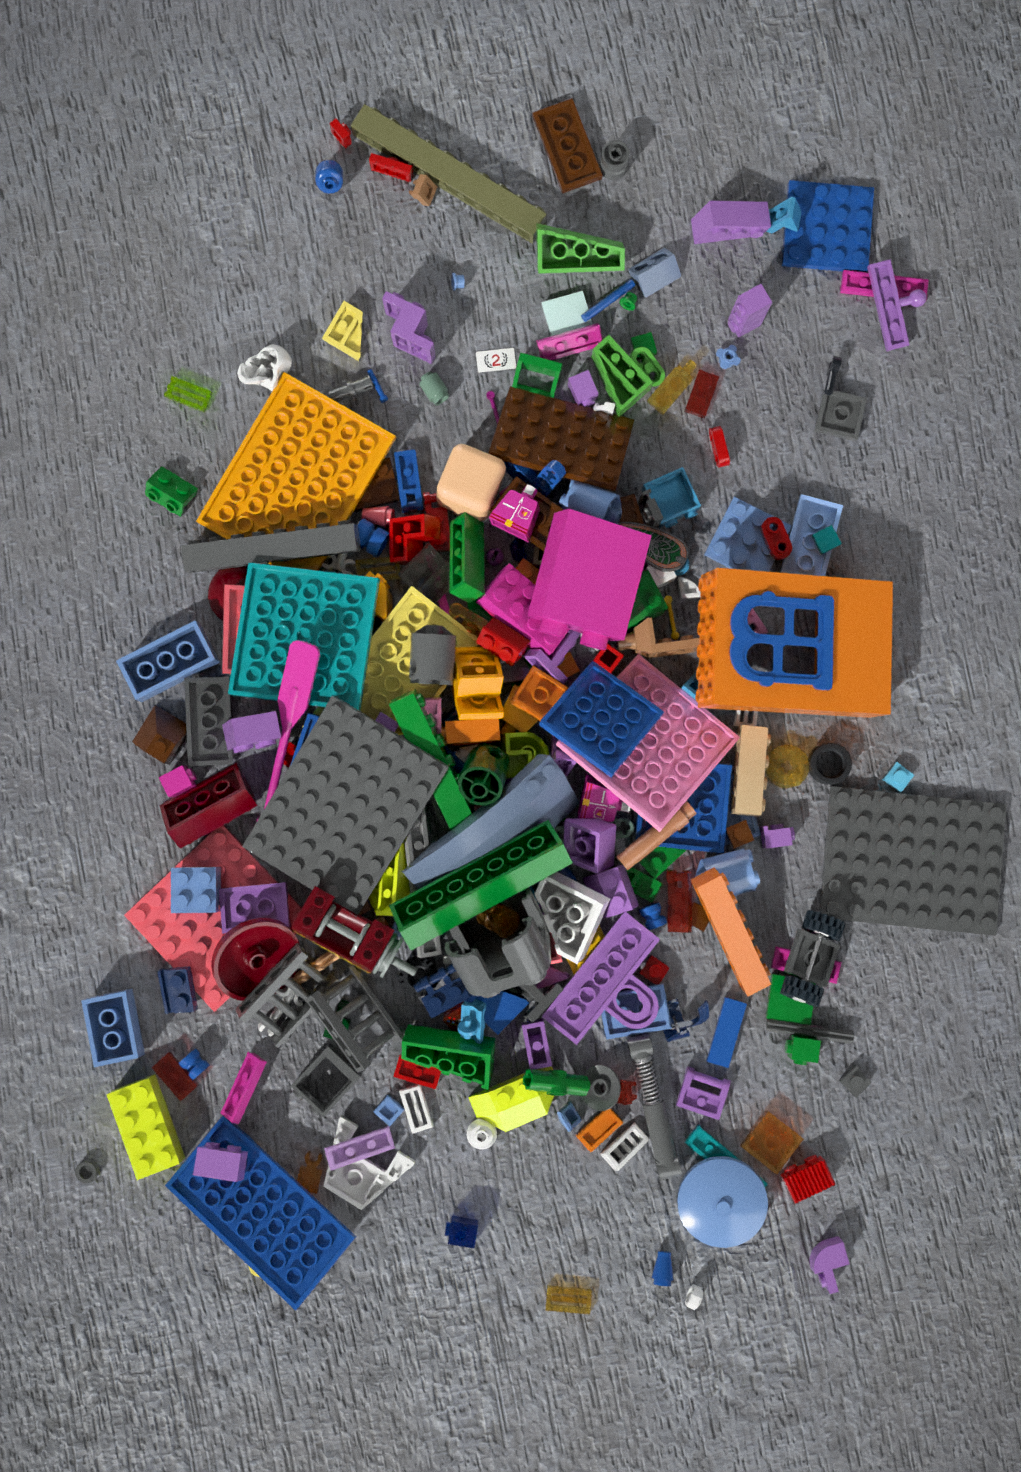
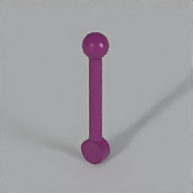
(490, 396)

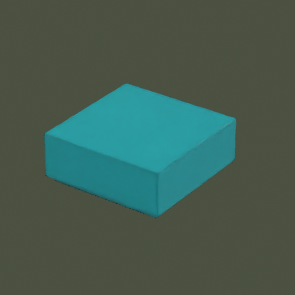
(826, 539)

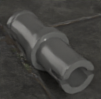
(351, 389)

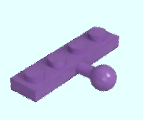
(889, 304)

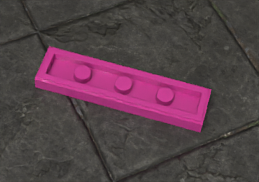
(859, 284)

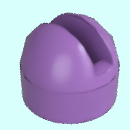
(499, 558)

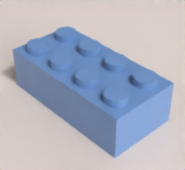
(167, 661)

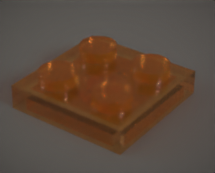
(771, 1142)

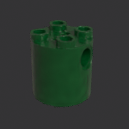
(484, 774)

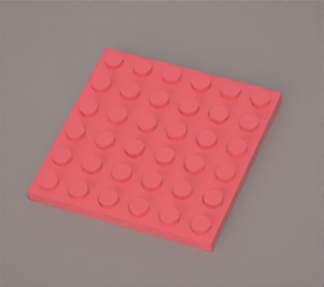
(192, 937)

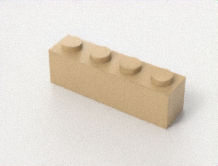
(750, 771)

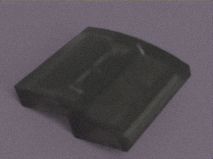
(428, 573)

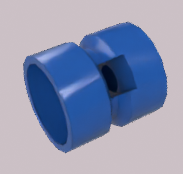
(371, 538)

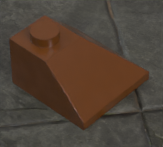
(161, 735)

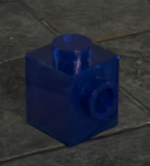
(462, 1231)

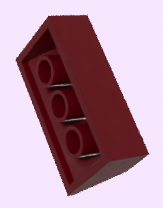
(207, 806)

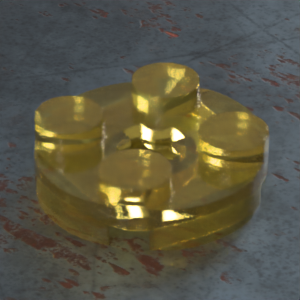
(797, 760)

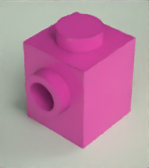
(178, 781)

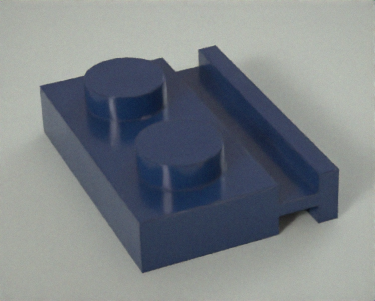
(177, 990)

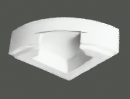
(608, 407)
(687, 589)

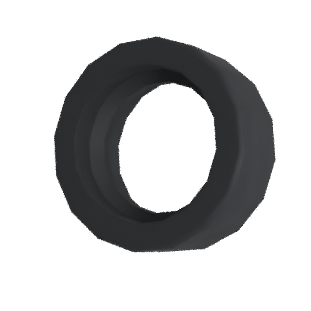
(846, 763)

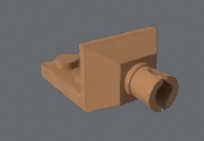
(643, 641)

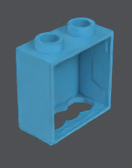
(674, 497)

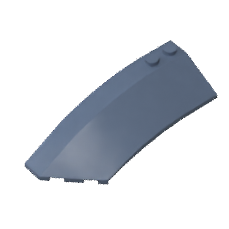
(530, 798)

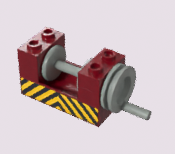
(349, 936)

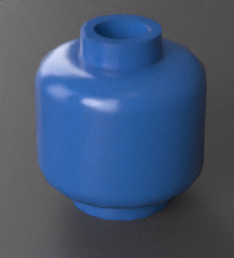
(329, 176)

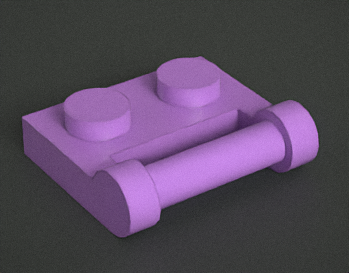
(701, 1100)

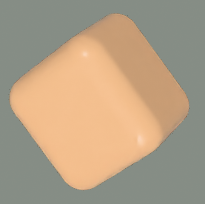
(470, 482)

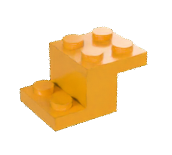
(477, 684)

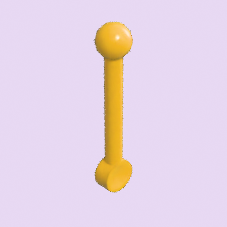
(675, 635)

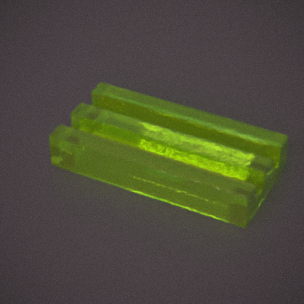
(171, 387)

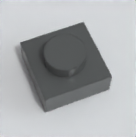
(854, 1081)

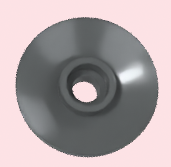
(596, 1096)

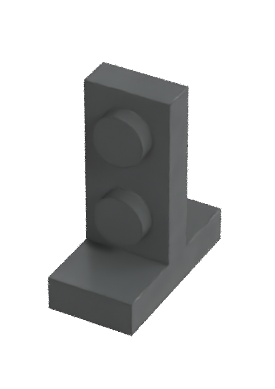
(541, 1000)

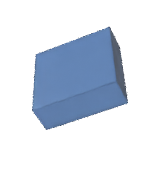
(389, 1110)

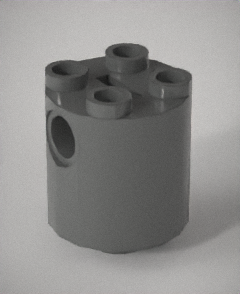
(432, 656)

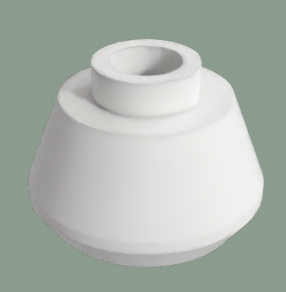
(476, 1130)

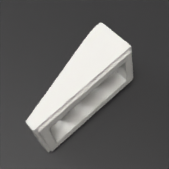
(629, 1152)

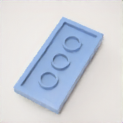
(810, 517)

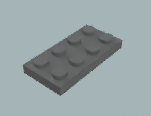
(206, 712)

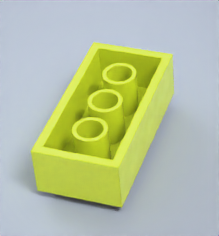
(146, 1126)

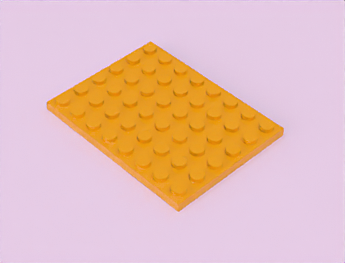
(297, 467)

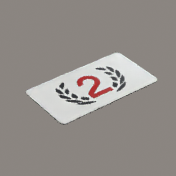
(496, 360)

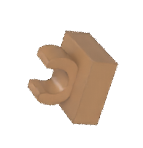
(423, 190)

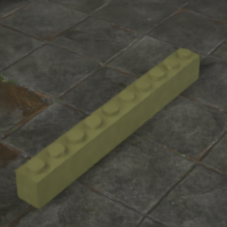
(448, 173)

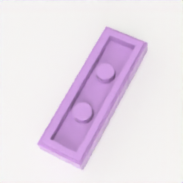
(359, 1148)

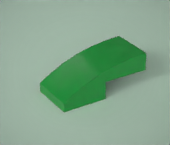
(644, 885)

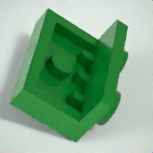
(170, 491)

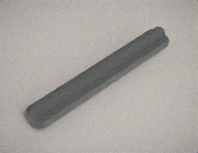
(810, 1031)

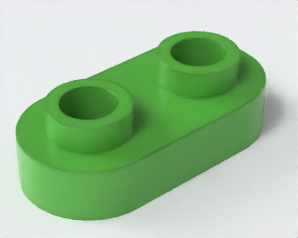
(648, 364)

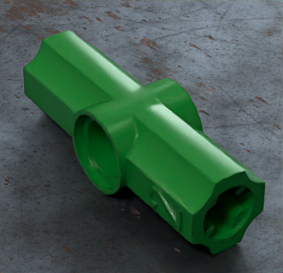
(556, 1082)

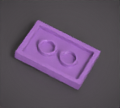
(253, 902)

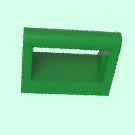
(540, 366)

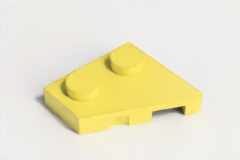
(346, 330)

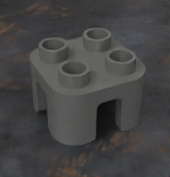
(497, 963)

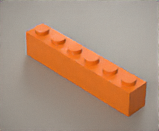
(731, 932)

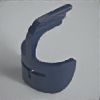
(674, 1010)

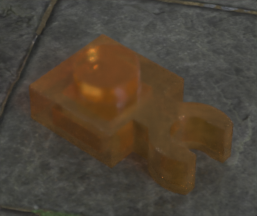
(309, 1175)

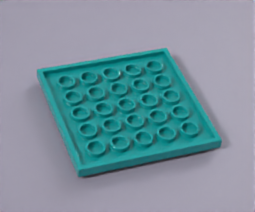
(307, 606)

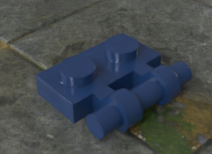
(445, 996)

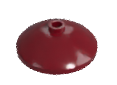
(223, 577)

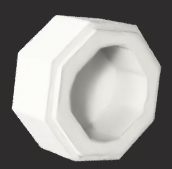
(694, 1297)

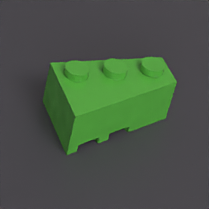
(620, 375)

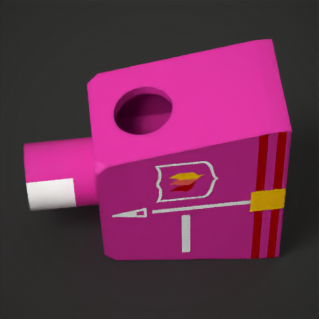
(517, 513)
(599, 801)

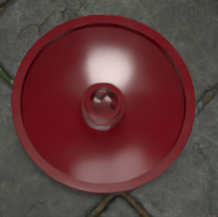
(249, 954)

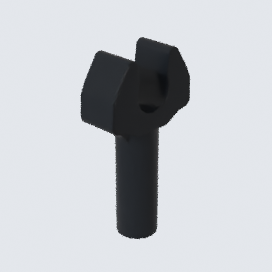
(832, 373)

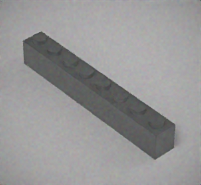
(271, 548)

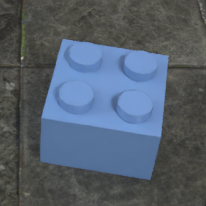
(195, 889)

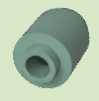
(434, 388)

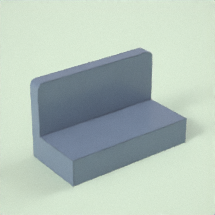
(656, 271)

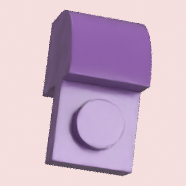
(828, 1256)

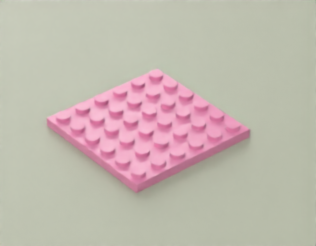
(671, 756)

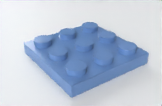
(739, 538)

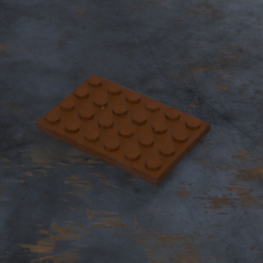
(546, 429)

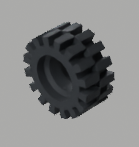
(405, 979)

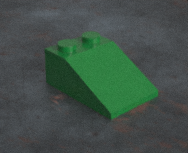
(647, 602)

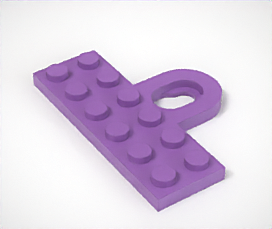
(602, 977)

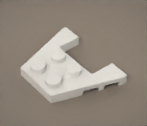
(362, 1180)

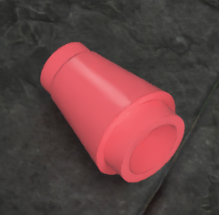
(378, 515)

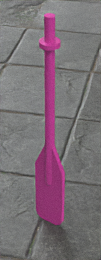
(293, 699)

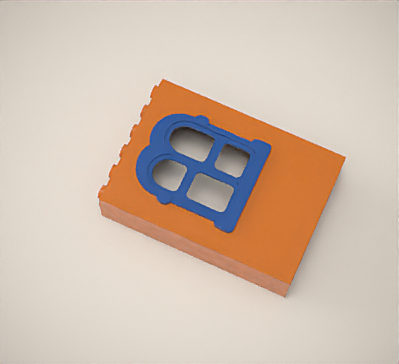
(849, 644)

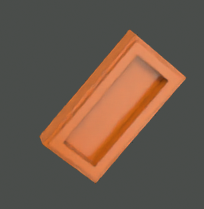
(599, 1129)

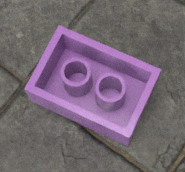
(251, 731)

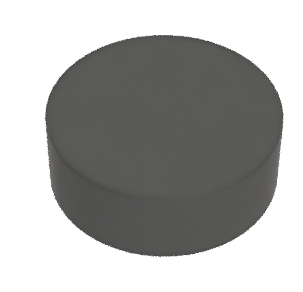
(87, 1171)

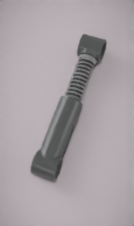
(654, 1109)

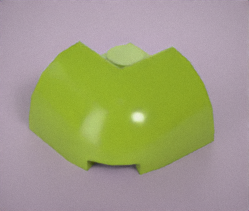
(522, 749)

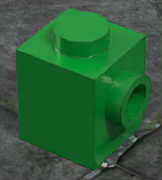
(803, 1049)

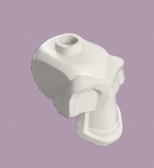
(265, 367)

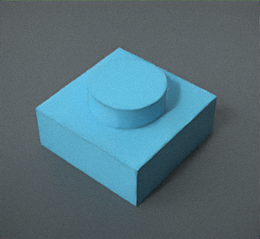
(898, 777)

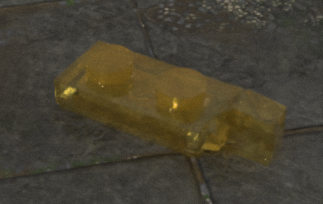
(672, 387)

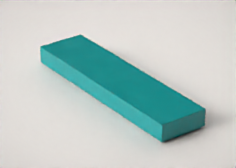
(708, 1146)

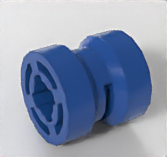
(652, 914)
(194, 1064)

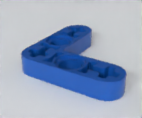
(545, 480)

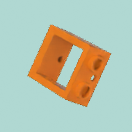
(471, 732)

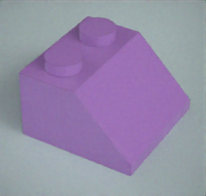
(590, 843)
(615, 885)

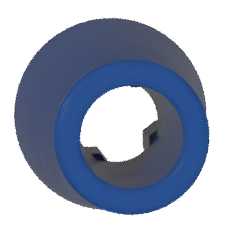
(663, 1269)

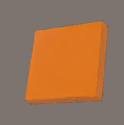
(538, 693)

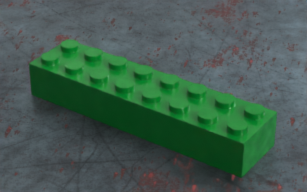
(480, 884)

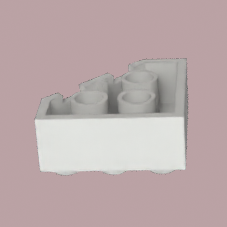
(570, 914)

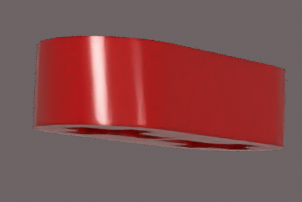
(719, 446)

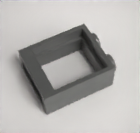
(342, 1064)

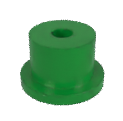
(628, 302)

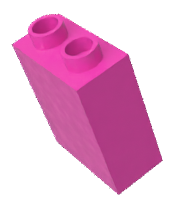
(588, 578)

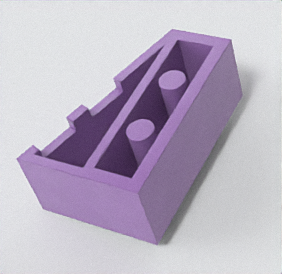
(730, 221)

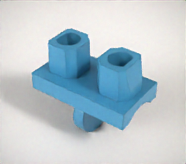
(472, 1020)

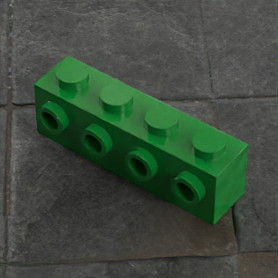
(467, 558)

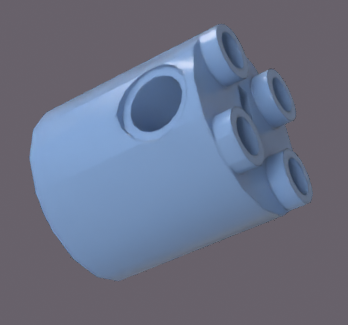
(592, 501)
(736, 867)

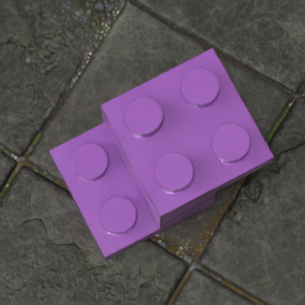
(409, 326)

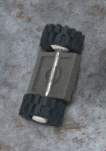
(812, 958)

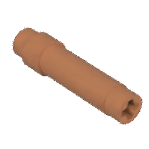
(653, 838)

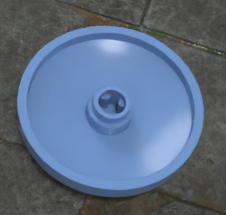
(722, 1201)

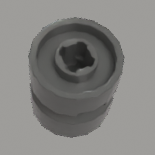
(614, 160)

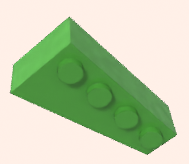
(576, 252)

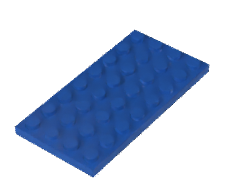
(265, 1217)

